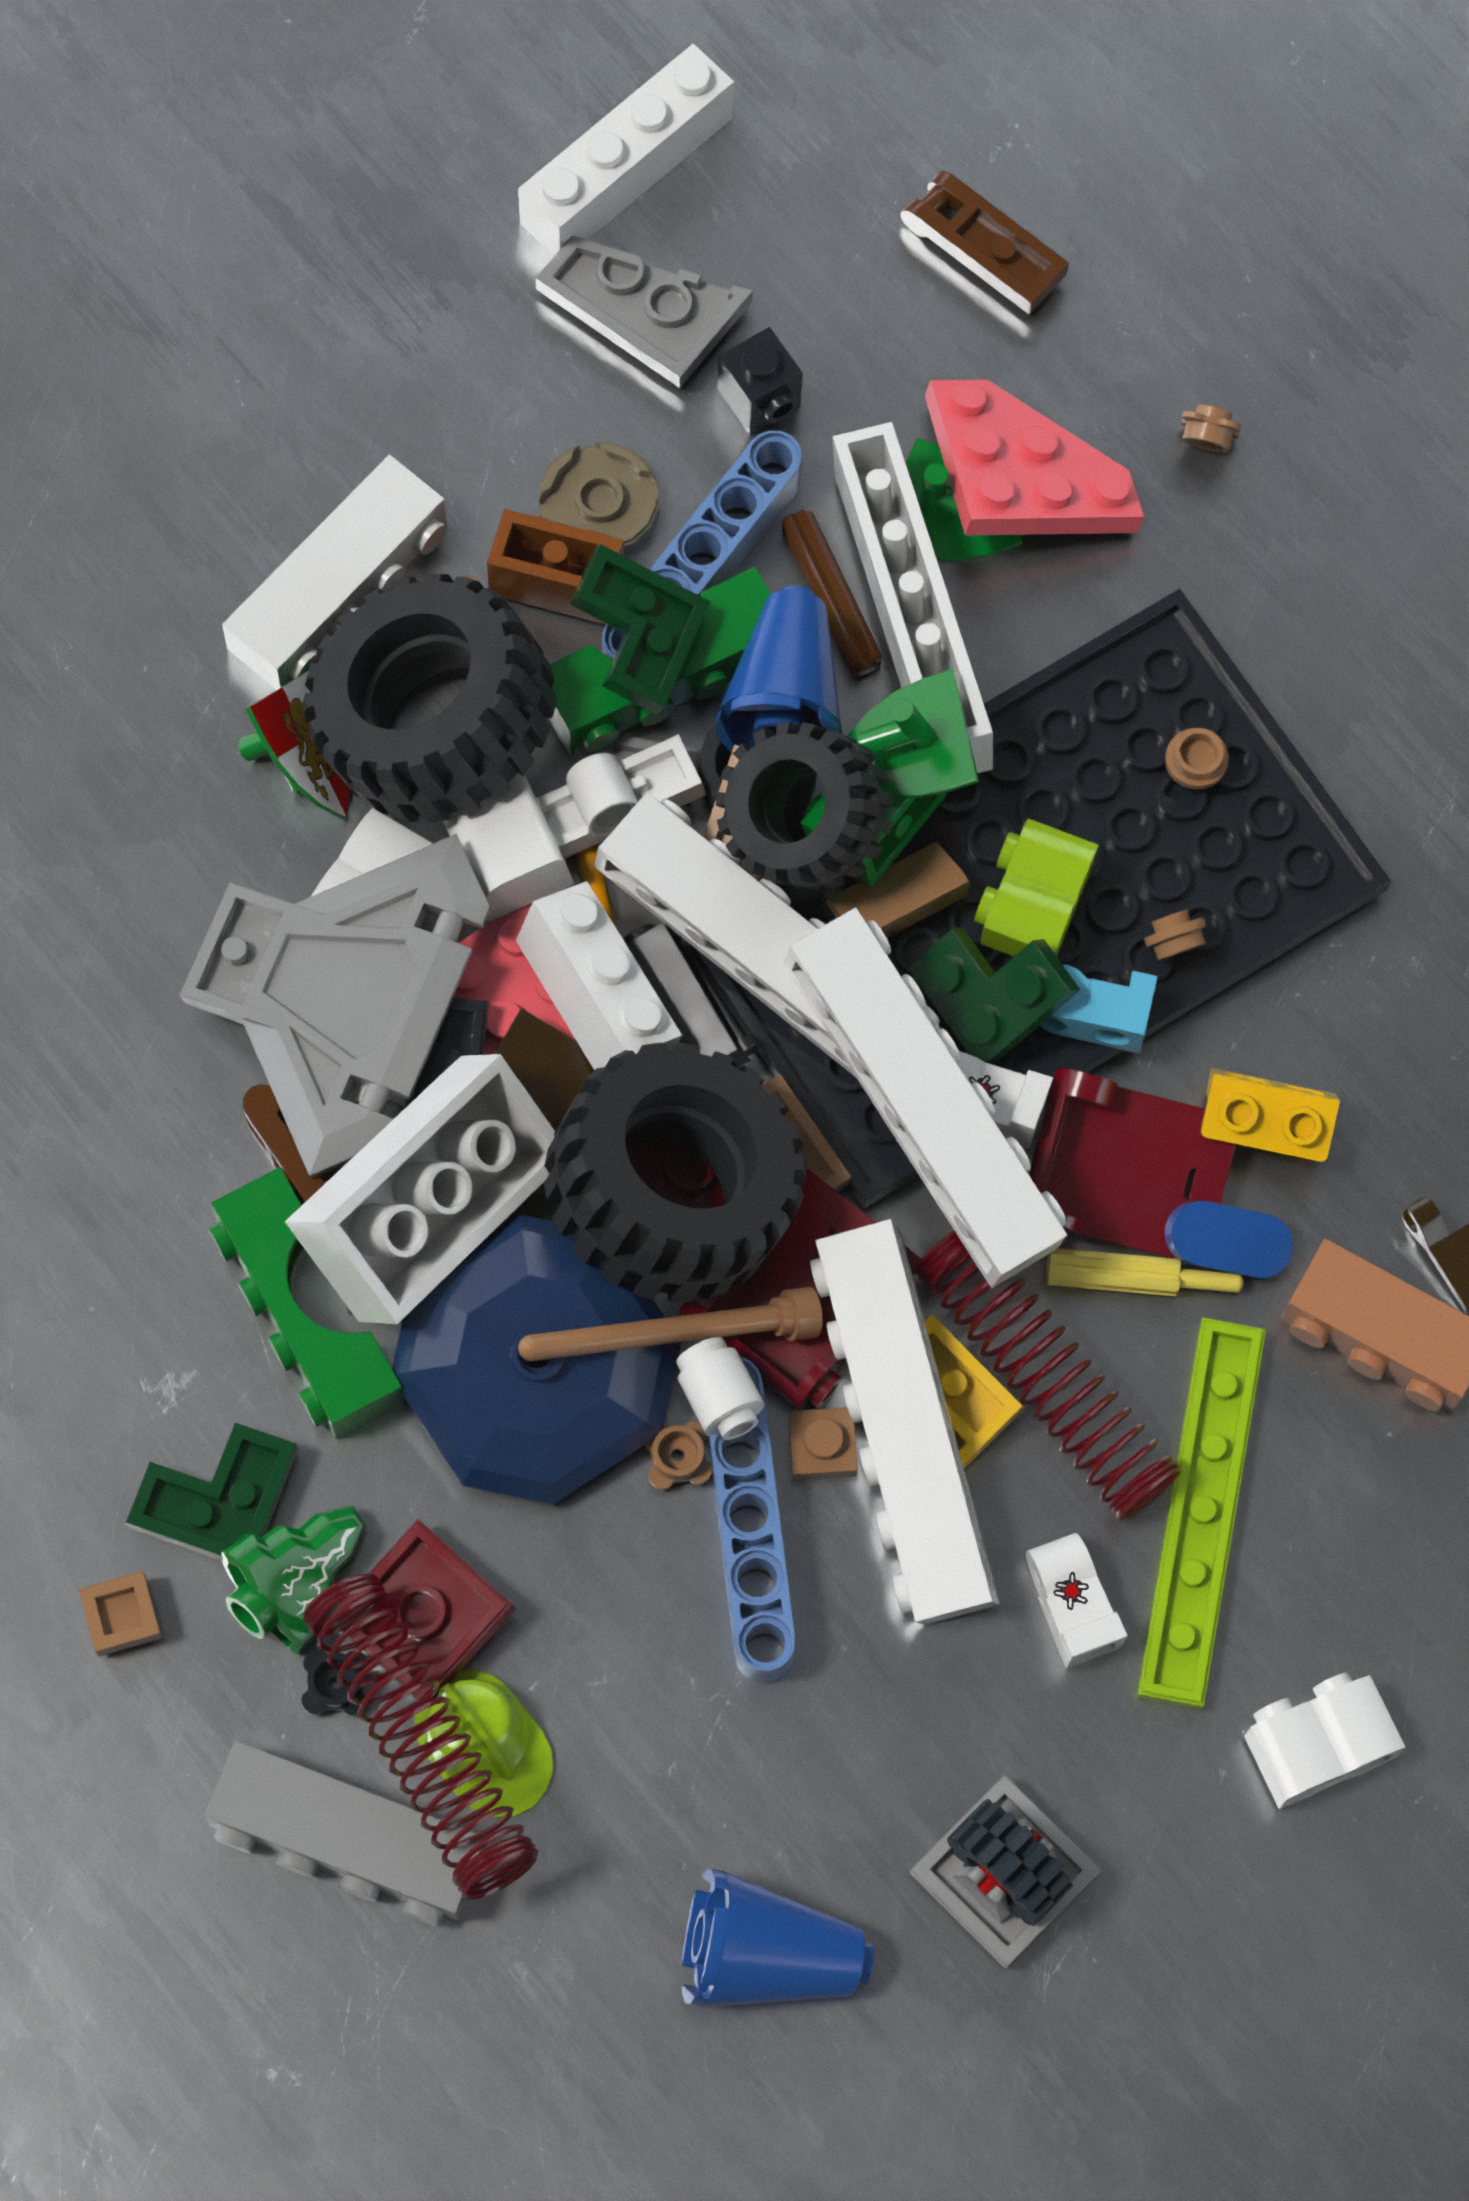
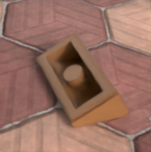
(906, 891)

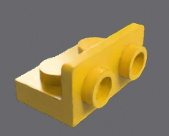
(1269, 1115)

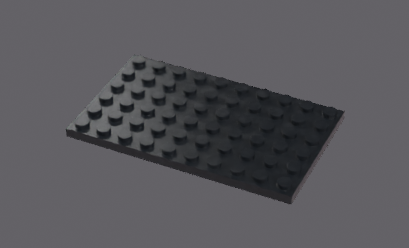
(1086, 755)

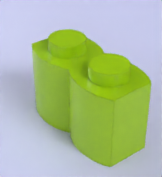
(1039, 889)

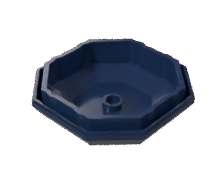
(520, 1425)

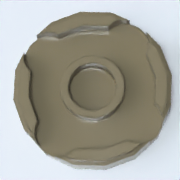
(603, 492)

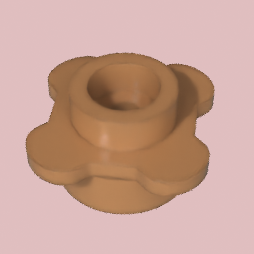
(1209, 428)
(692, 1468)

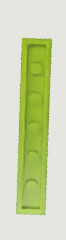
(1201, 1515)

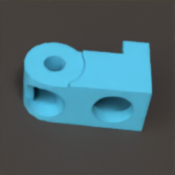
(1106, 1011)

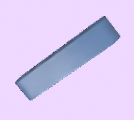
(723, 537)
(753, 1550)

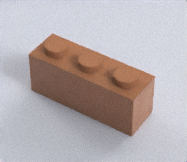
(1382, 1326)

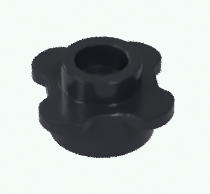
(319, 1693)

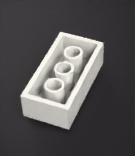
(426, 1189)

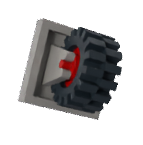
(1005, 1871)

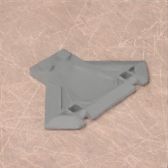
(342, 989)

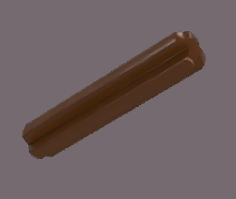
(830, 585)

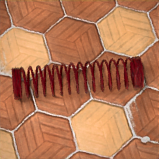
(949, 1256)
(349, 1619)

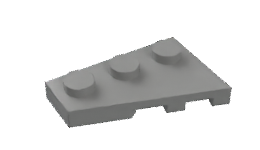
(646, 310)

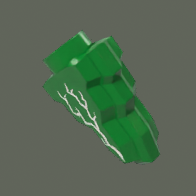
(286, 1571)

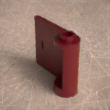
(1124, 1160)
(802, 1368)

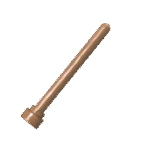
(792, 1315)

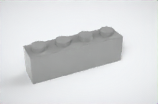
(336, 1829)

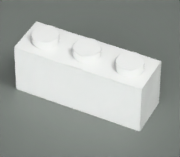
(593, 976)

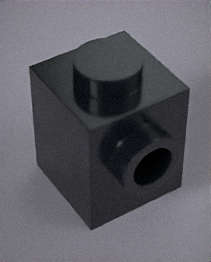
(759, 381)

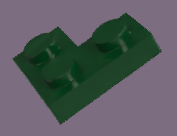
(656, 623)
(989, 1008)
(216, 1513)

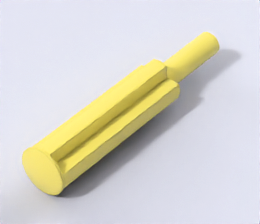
(1132, 1273)

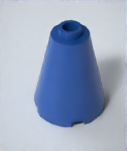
(783, 671)
(767, 1947)

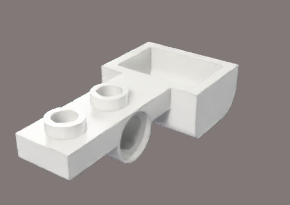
(522, 840)

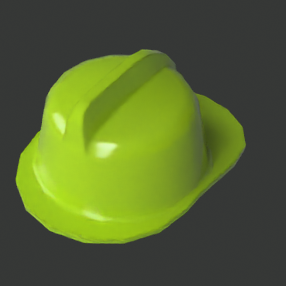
(500, 1731)

